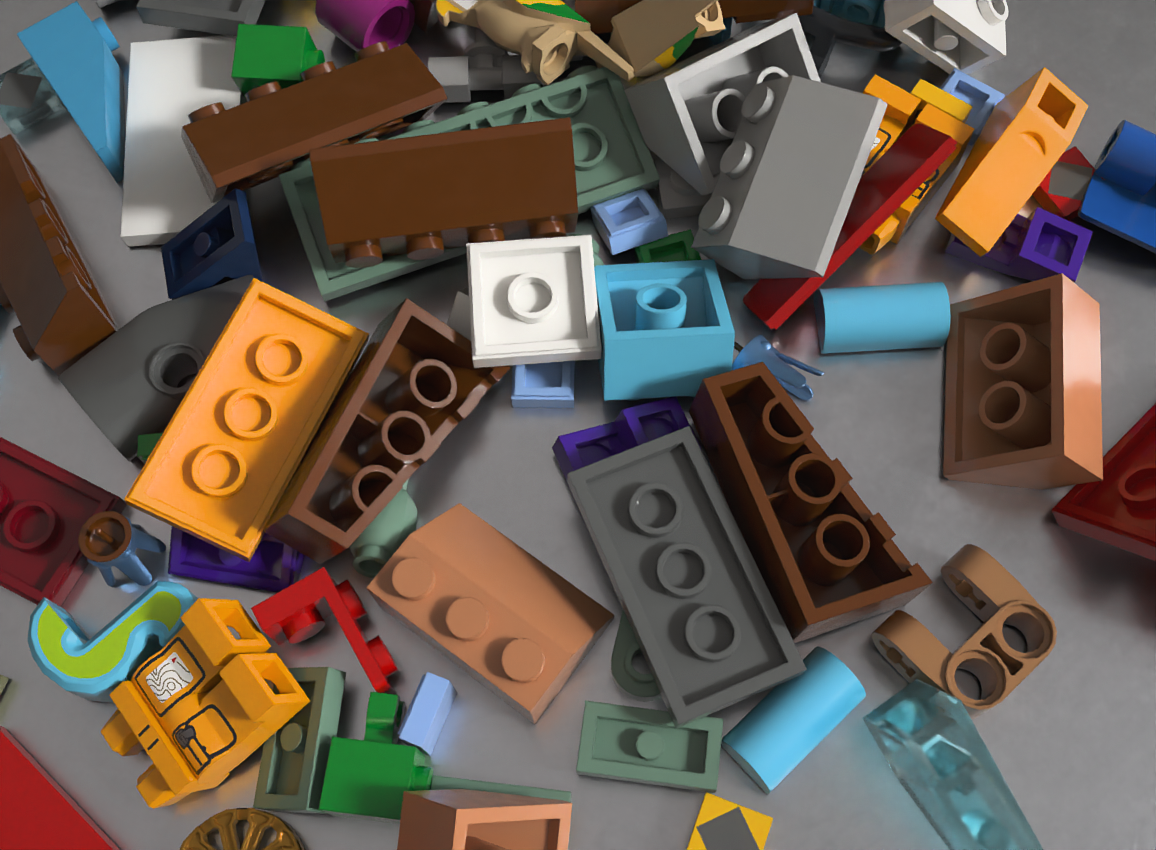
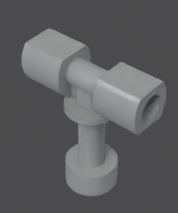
(481, 68)

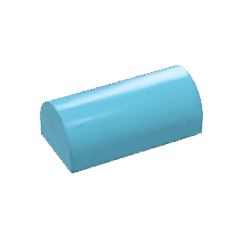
(882, 317)
(793, 719)

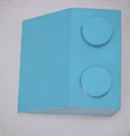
(661, 328)

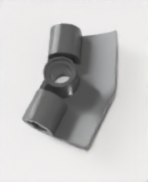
(134, 374)

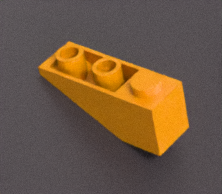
(1011, 159)

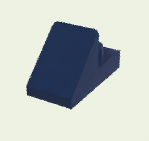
(212, 247)

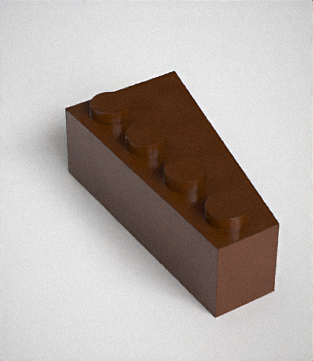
(795, 508)

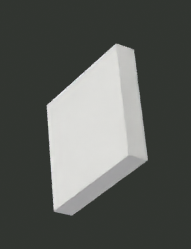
(533, 301)

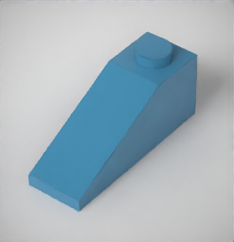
(85, 76)

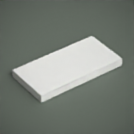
(163, 88)

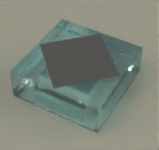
(26, 96)

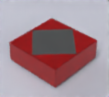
(1065, 184)

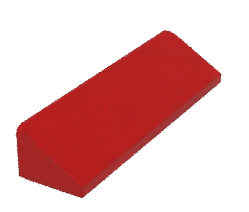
(877, 197)

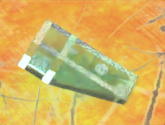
(949, 770)

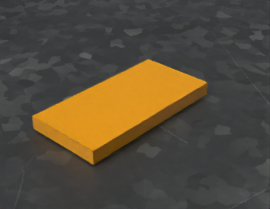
(248, 420)

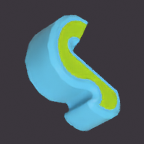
(101, 663)

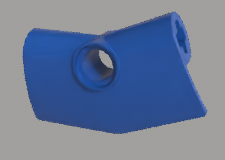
(1127, 195)

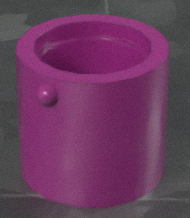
(367, 21)

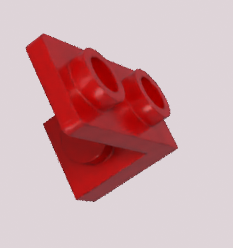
(300, 614)

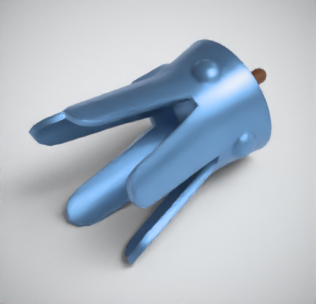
(790, 379)
(112, 541)

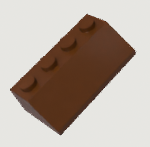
(327, 109)
(446, 191)

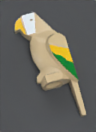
(537, 30)
(659, 31)

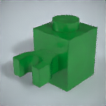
(272, 55)
(371, 774)

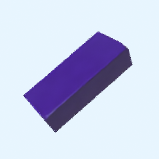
(270, 568)

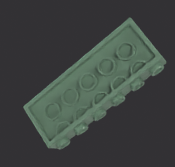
(607, 159)

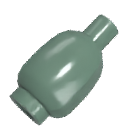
(384, 534)

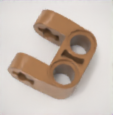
(997, 601)

